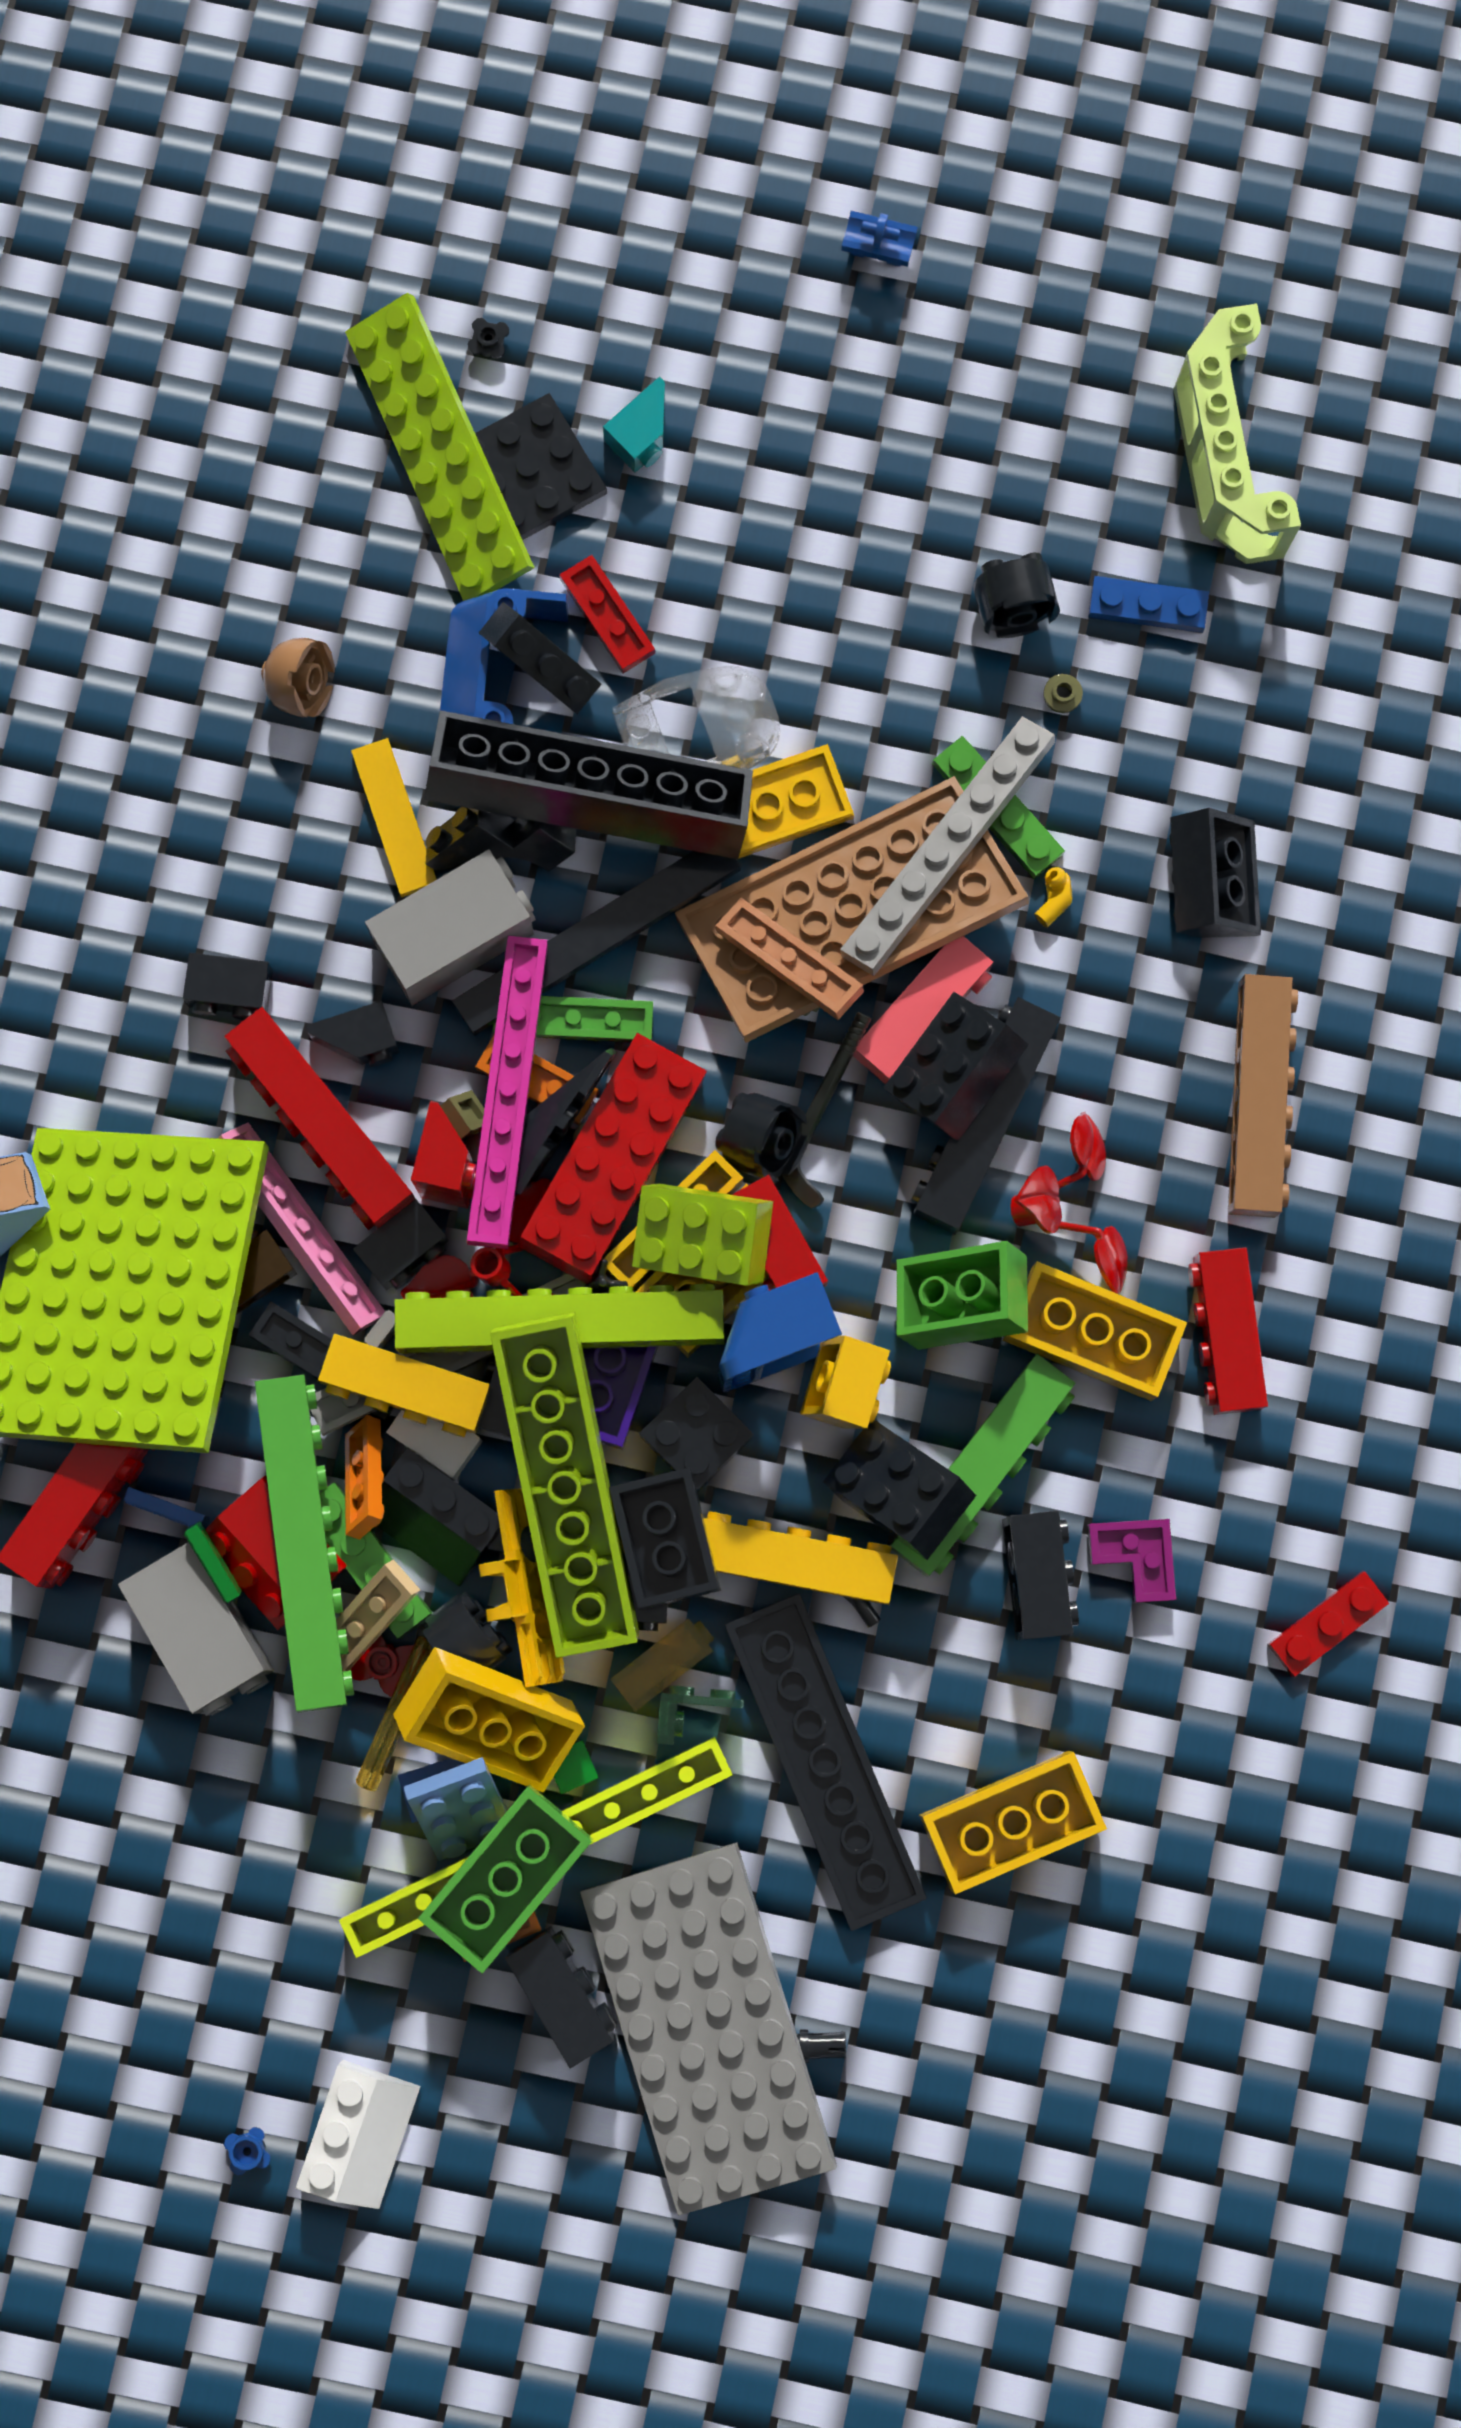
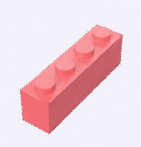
(955, 968)

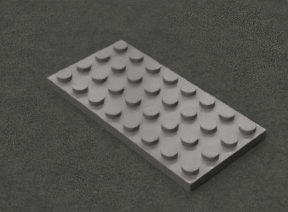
(708, 2029)

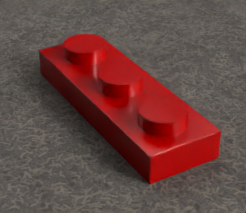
(607, 614)
(1328, 1623)

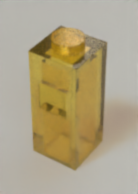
(663, 1663)

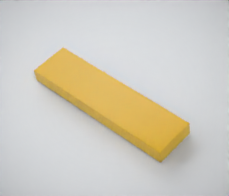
(393, 816)

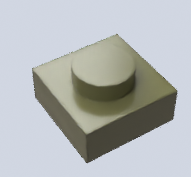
(464, 1113)

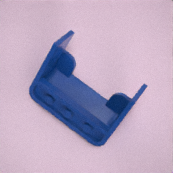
(469, 652)
(776, 1331)

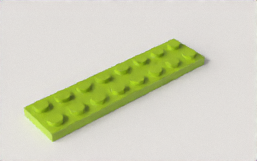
(439, 448)

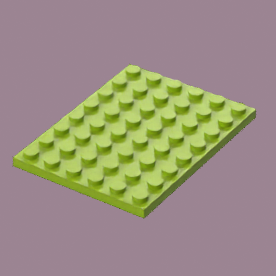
(127, 1288)

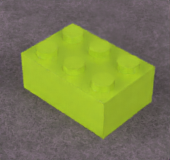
(702, 1234)

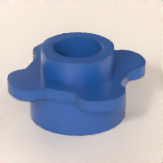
(241, 2162)

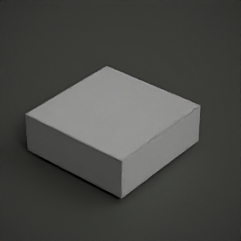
(381, 1331)

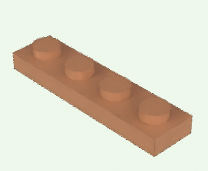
(789, 958)

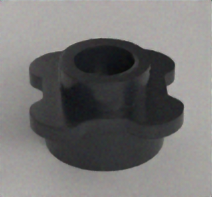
(488, 349)

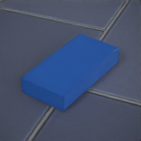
(164, 1508)

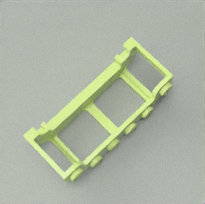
(1218, 449)

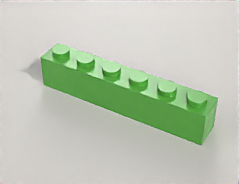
(998, 1450)

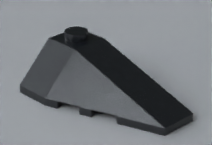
(553, 1118)

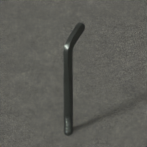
(796, 1180)

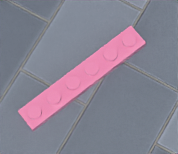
(312, 1244)

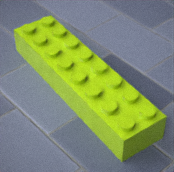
(565, 1484)

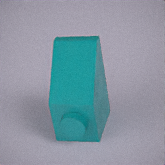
(638, 428)

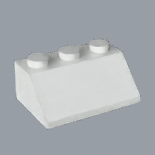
(358, 2136)

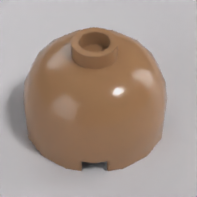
(298, 676)

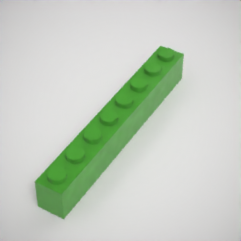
(301, 1543)

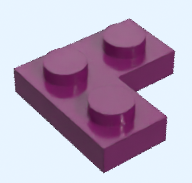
(1146, 1547)

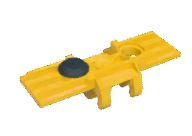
(523, 1592)

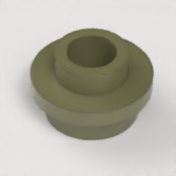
(1060, 704)

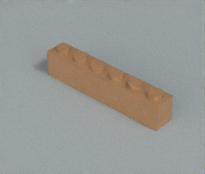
(1260, 1096)

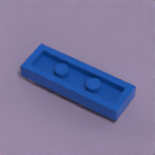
(1148, 604)

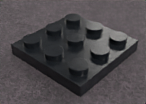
(539, 466)

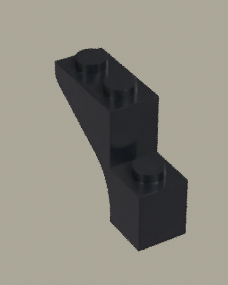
(476, 831)

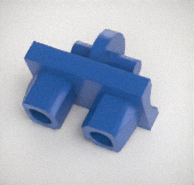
(879, 238)

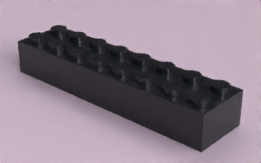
(589, 785)

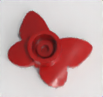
(383, 1664)

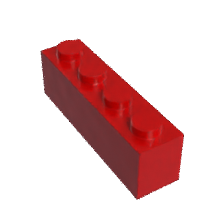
(1229, 1331)

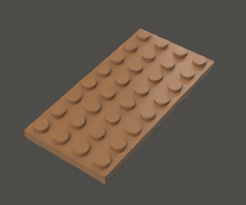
(830, 891)

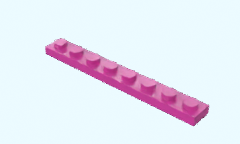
(507, 1093)

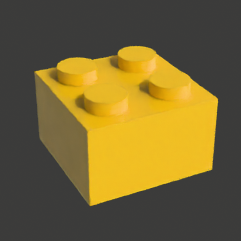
(846, 1383)

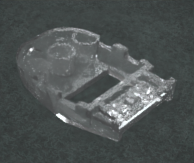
(732, 707)

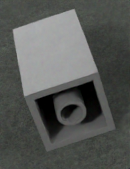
(451, 926)
(196, 1632)

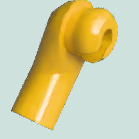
(1058, 896)

